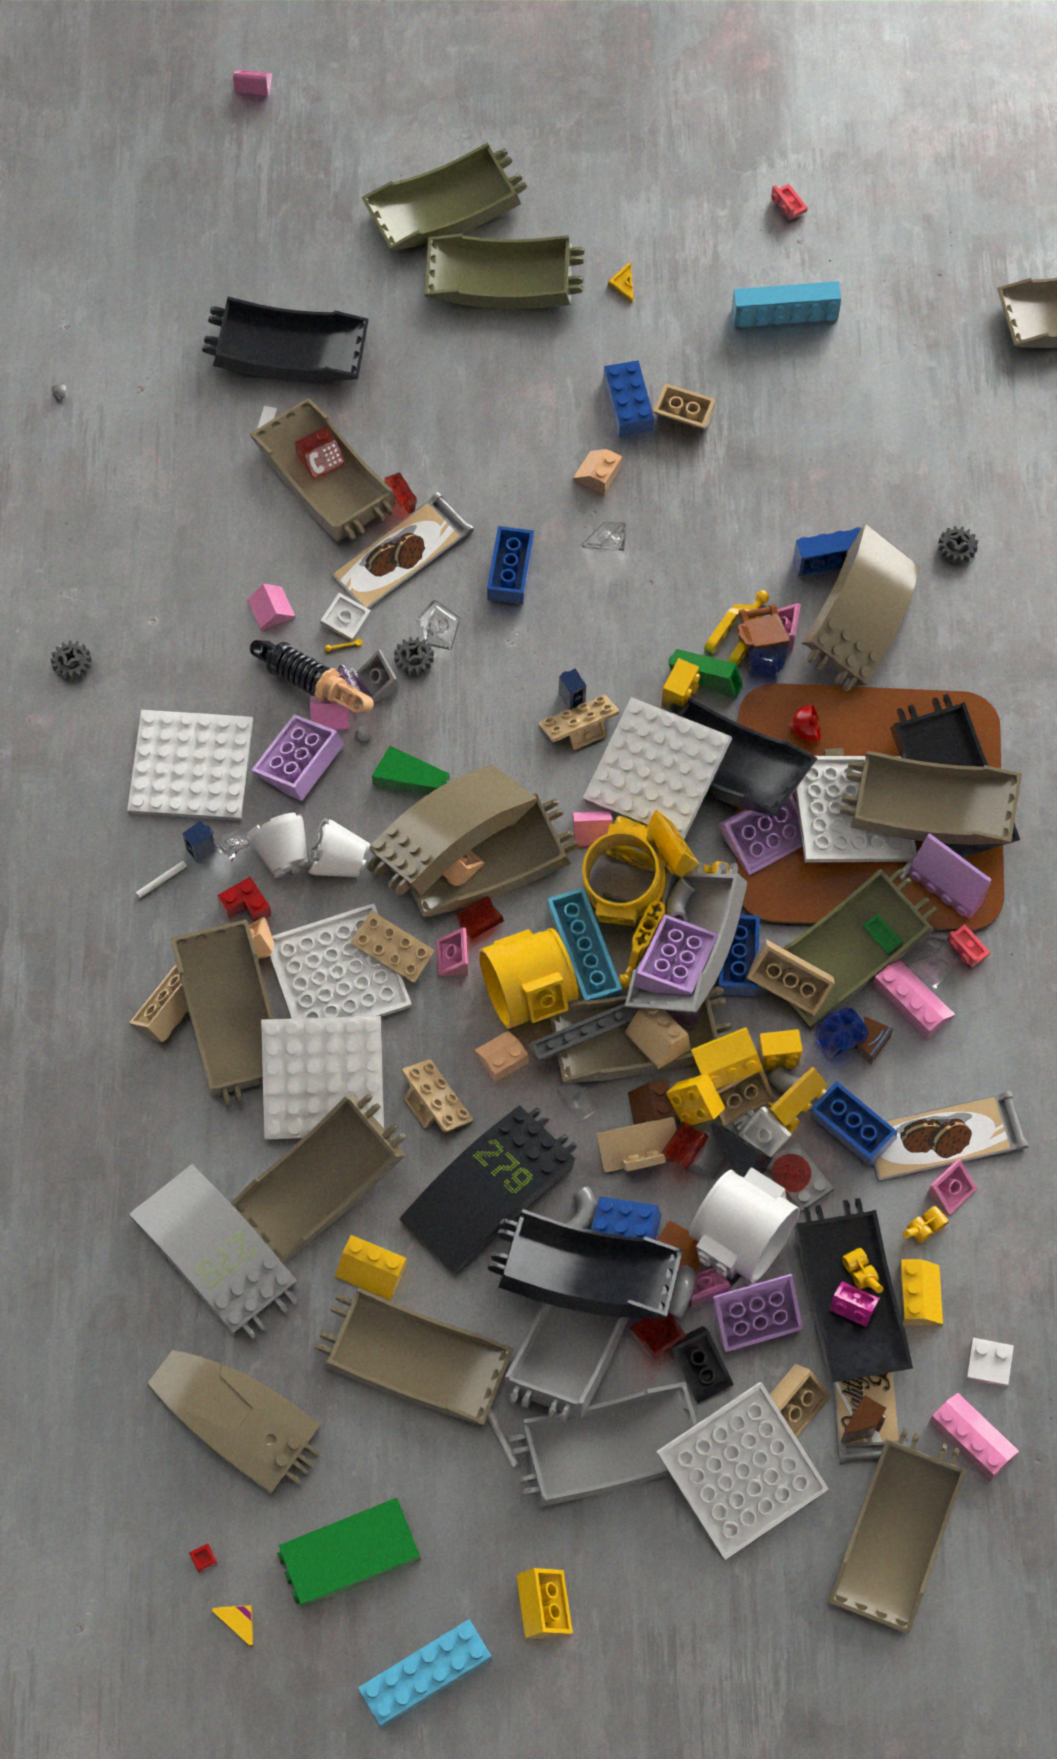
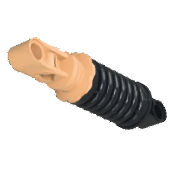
(310, 675)

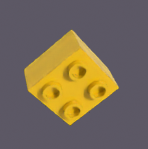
(680, 684)
(780, 1049)
(695, 1100)

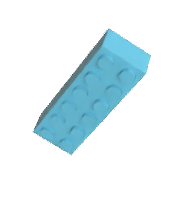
(786, 304)
(584, 944)
(425, 1674)

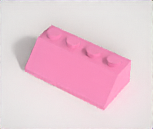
(912, 999)
(973, 1436)

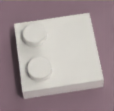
(345, 617)
(765, 1132)
(990, 1362)

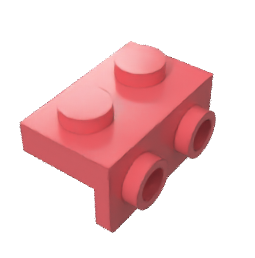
(788, 201)
(967, 946)

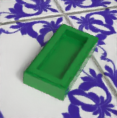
(882, 934)

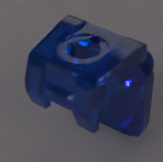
(767, 659)
(841, 1031)

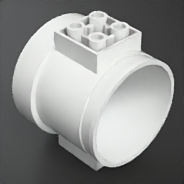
(743, 1225)

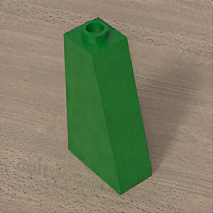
(714, 673)
(408, 773)

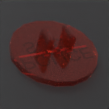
(791, 1172)

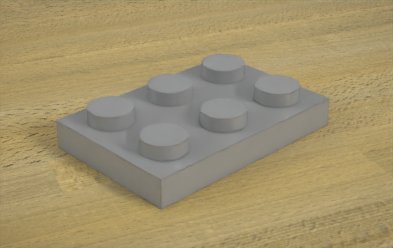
(818, 1184)

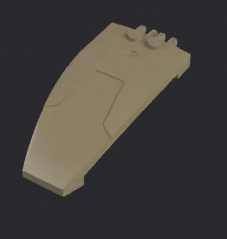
(236, 1417)

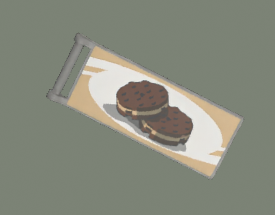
(400, 552)
(948, 1134)

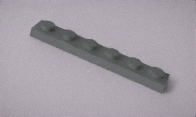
(581, 1032)

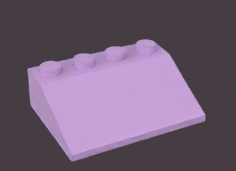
(298, 756)
(762, 838)
(949, 877)
(675, 958)
(757, 1313)

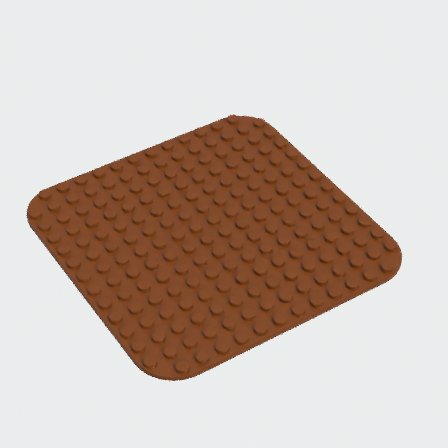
(858, 722)

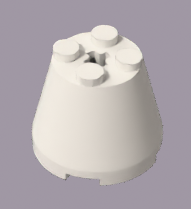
(281, 843)
(336, 851)

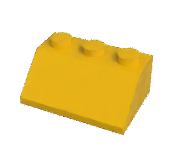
(671, 845)
(728, 1058)
(798, 1097)
(371, 1267)
(920, 1293)
(544, 1603)

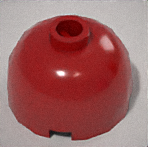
(805, 724)

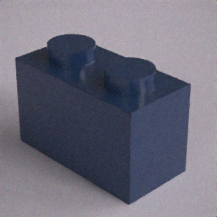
(572, 688)
(199, 841)

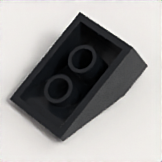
(741, 1152)
(701, 1364)

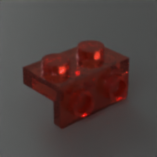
(402, 492)
(479, 918)
(684, 1145)

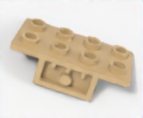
(581, 724)
(393, 947)
(433, 1098)
(635, 1145)

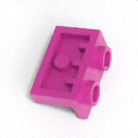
(853, 1303)

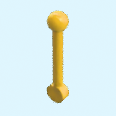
(358, 642)

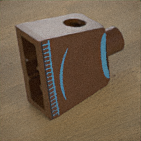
(876, 1040)

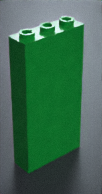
(348, 1553)

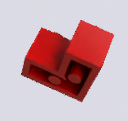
(244, 897)

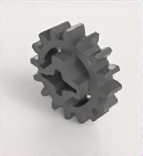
(958, 544)
(414, 656)
(70, 658)

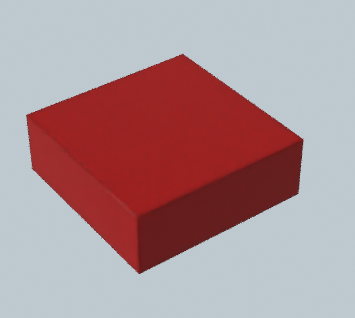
(203, 1558)

